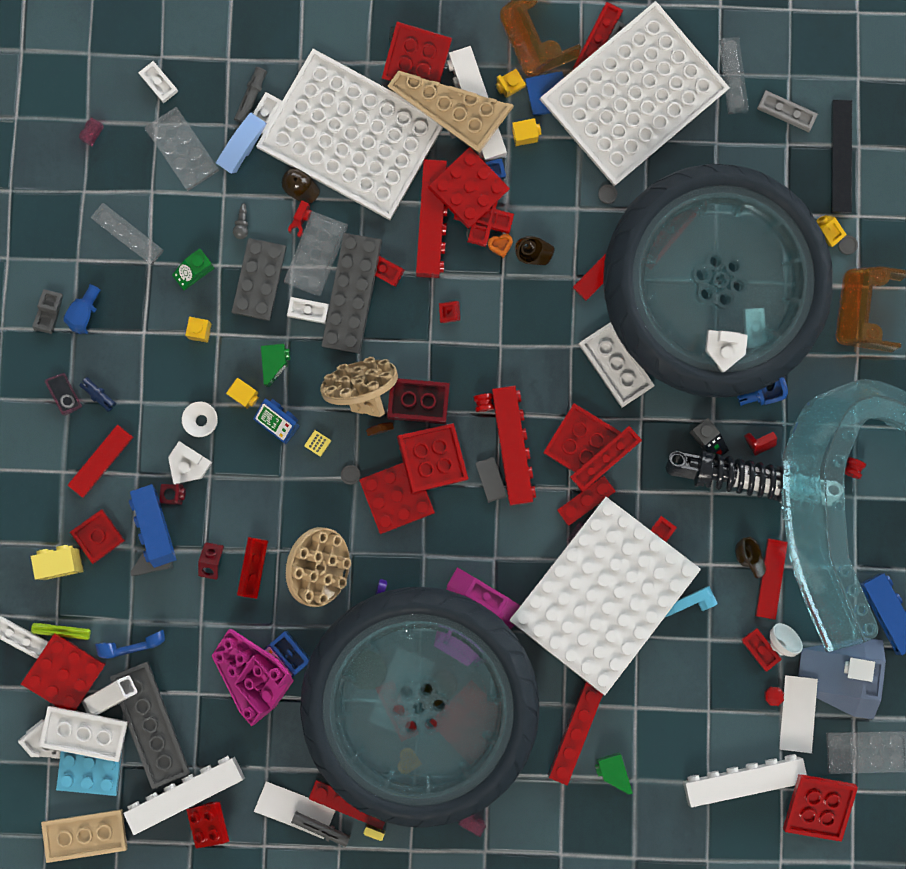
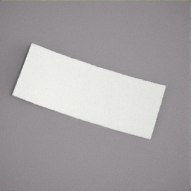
(798, 714)
(282, 804)

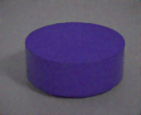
(381, 586)

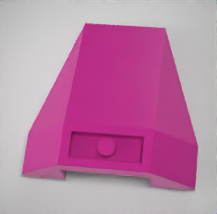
(485, 595)
(251, 675)

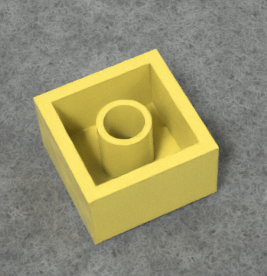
(57, 563)

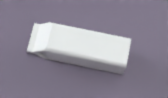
(109, 696)

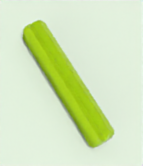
(63, 631)

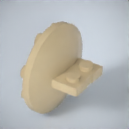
(360, 385)
(317, 567)

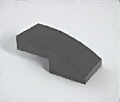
(48, 311)
(491, 479)

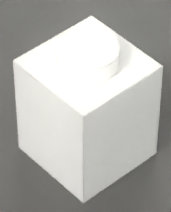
(860, 669)

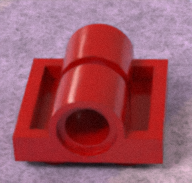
(207, 824)

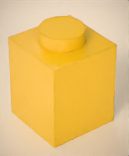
(525, 132)
(198, 329)
(243, 393)

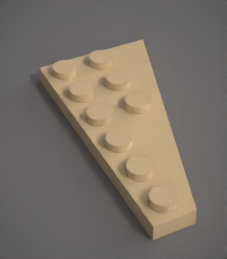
(457, 110)

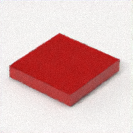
(97, 536)

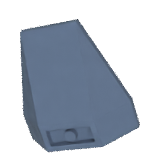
(849, 695)

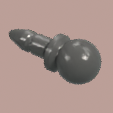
(240, 230)

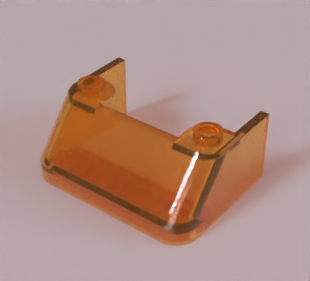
(531, 52)
(855, 308)

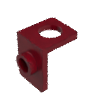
(180, 493)
(210, 559)

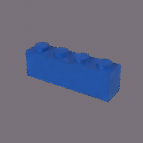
(152, 526)
(887, 609)

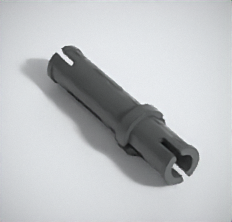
(248, 100)
(321, 829)

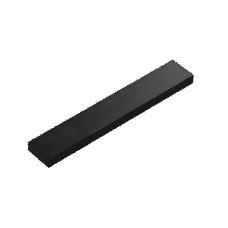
(841, 157)

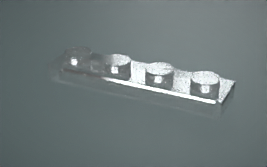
(733, 75)
(127, 234)

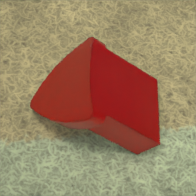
(761, 444)

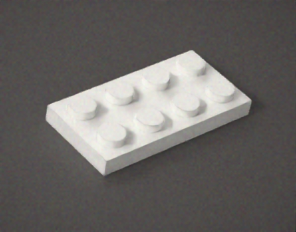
(615, 365)
(83, 734)

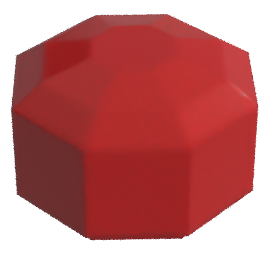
(774, 696)

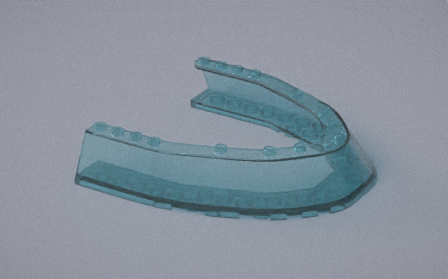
(816, 505)

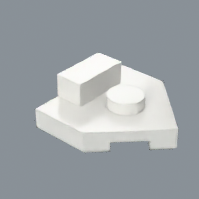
(725, 347)
(187, 464)
(31, 742)

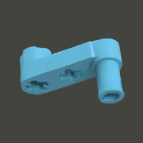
(703, 597)

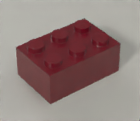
(419, 401)

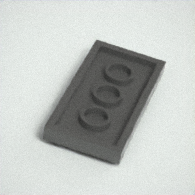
(259, 279)

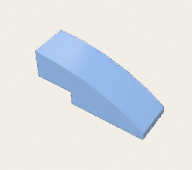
(241, 143)

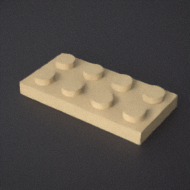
(84, 836)

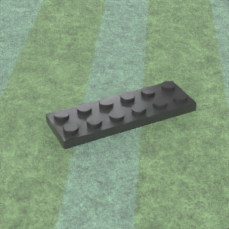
(351, 293)
(152, 728)

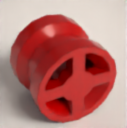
(484, 402)
(854, 468)

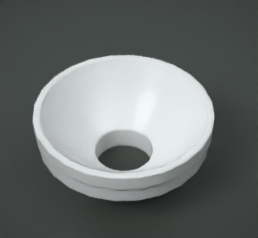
(192, 412)
(785, 640)

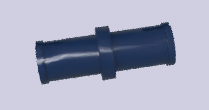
(97, 394)

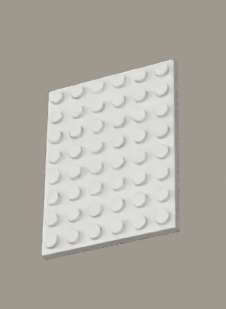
(634, 93)
(350, 134)
(605, 595)

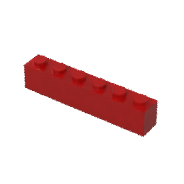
(431, 224)
(512, 445)
(575, 734)

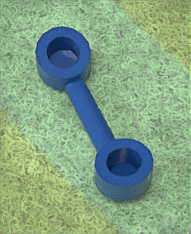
(109, 650)

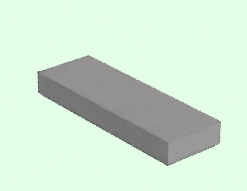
(787, 111)

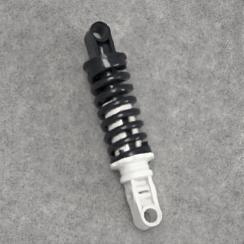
(735, 473)

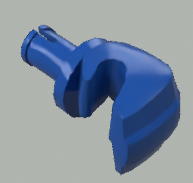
(79, 311)
(777, 393)

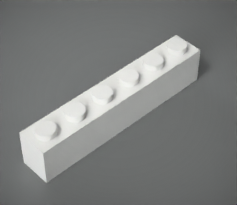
(468, 78)
(744, 781)
(183, 795)

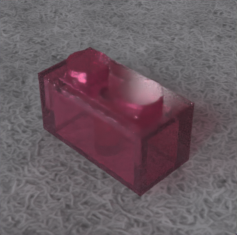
(91, 131)
(473, 825)

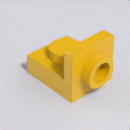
(510, 83)
(831, 229)

